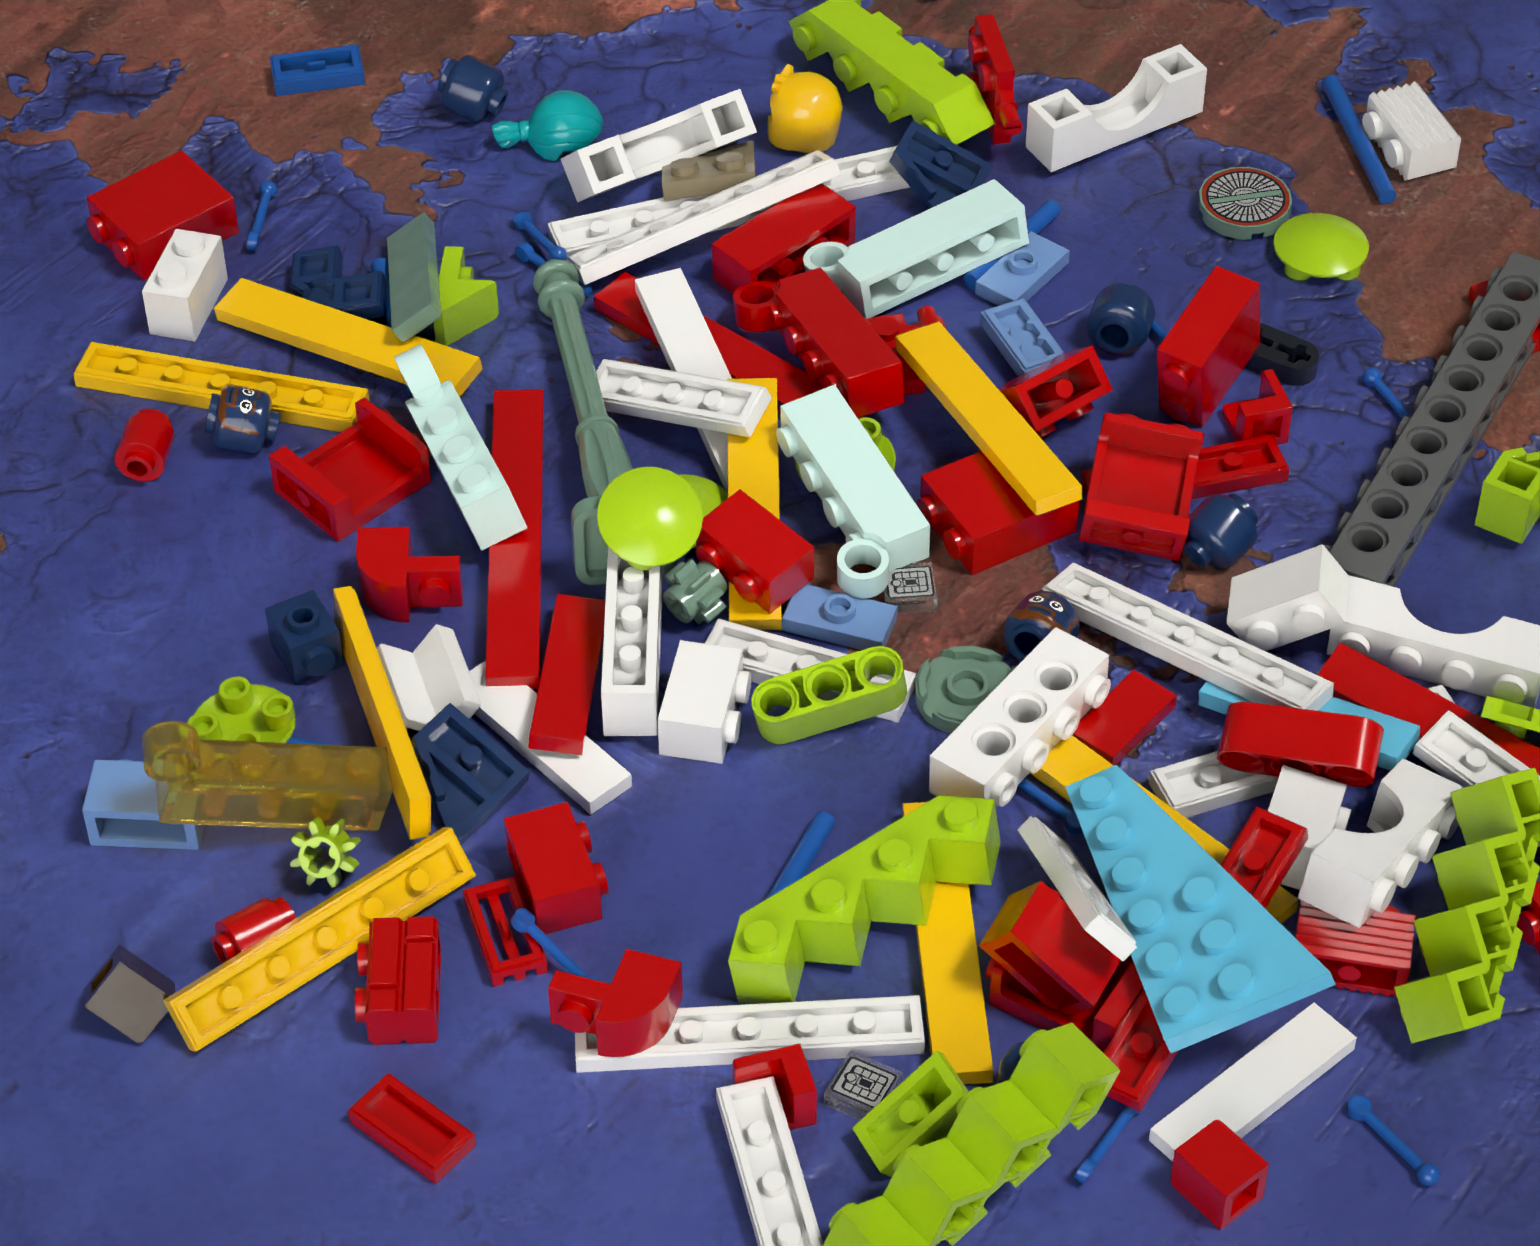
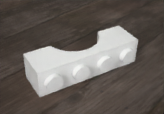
(1161, 93)
(658, 144)
(1488, 662)
(1359, 871)

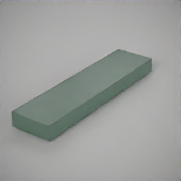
(413, 277)

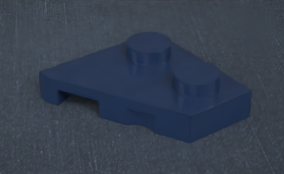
(936, 166)
(465, 771)

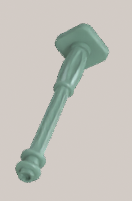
(597, 435)

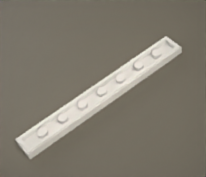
(860, 177)

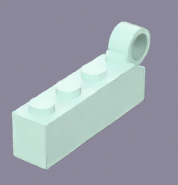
(924, 249)
(459, 452)
(855, 489)

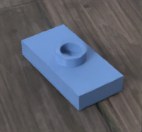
(1022, 271)
(1019, 335)
(839, 618)

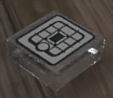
(912, 588)
(860, 1085)

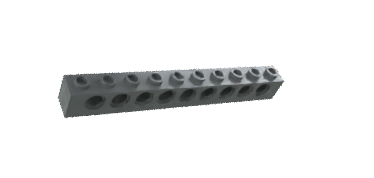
(1445, 427)

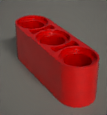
(1322, 743)

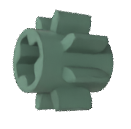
(695, 591)

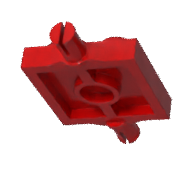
(994, 77)

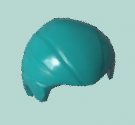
(557, 125)

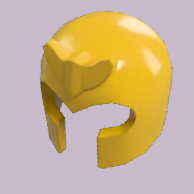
(803, 111)

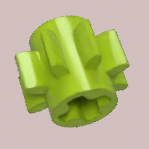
(311, 852)

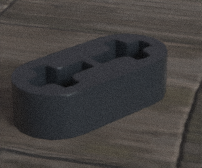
(1280, 352)

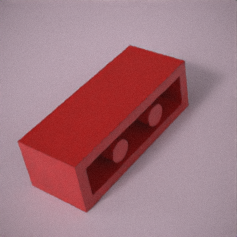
(777, 239)

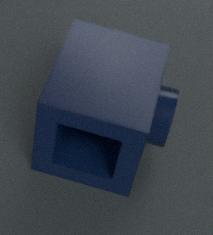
(307, 647)

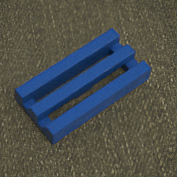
(317, 70)

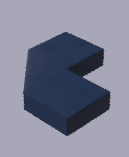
(319, 278)

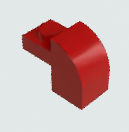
(397, 581)
(627, 1013)

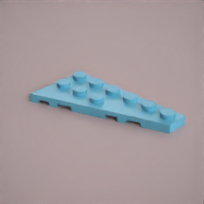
(1200, 938)

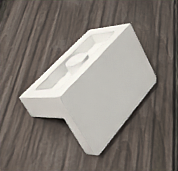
(429, 678)

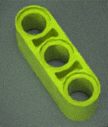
(845, 674)

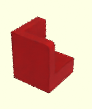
(1262, 415)
(791, 1077)
(1219, 1173)

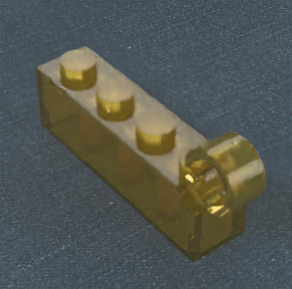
(264, 781)

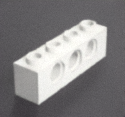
(631, 649)
(1021, 720)

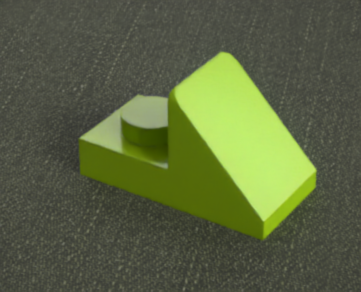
(464, 301)
(912, 1113)

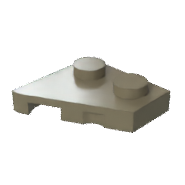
(709, 172)

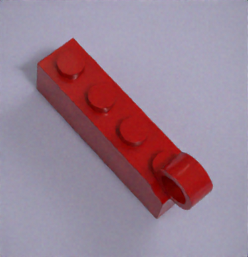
(826, 336)

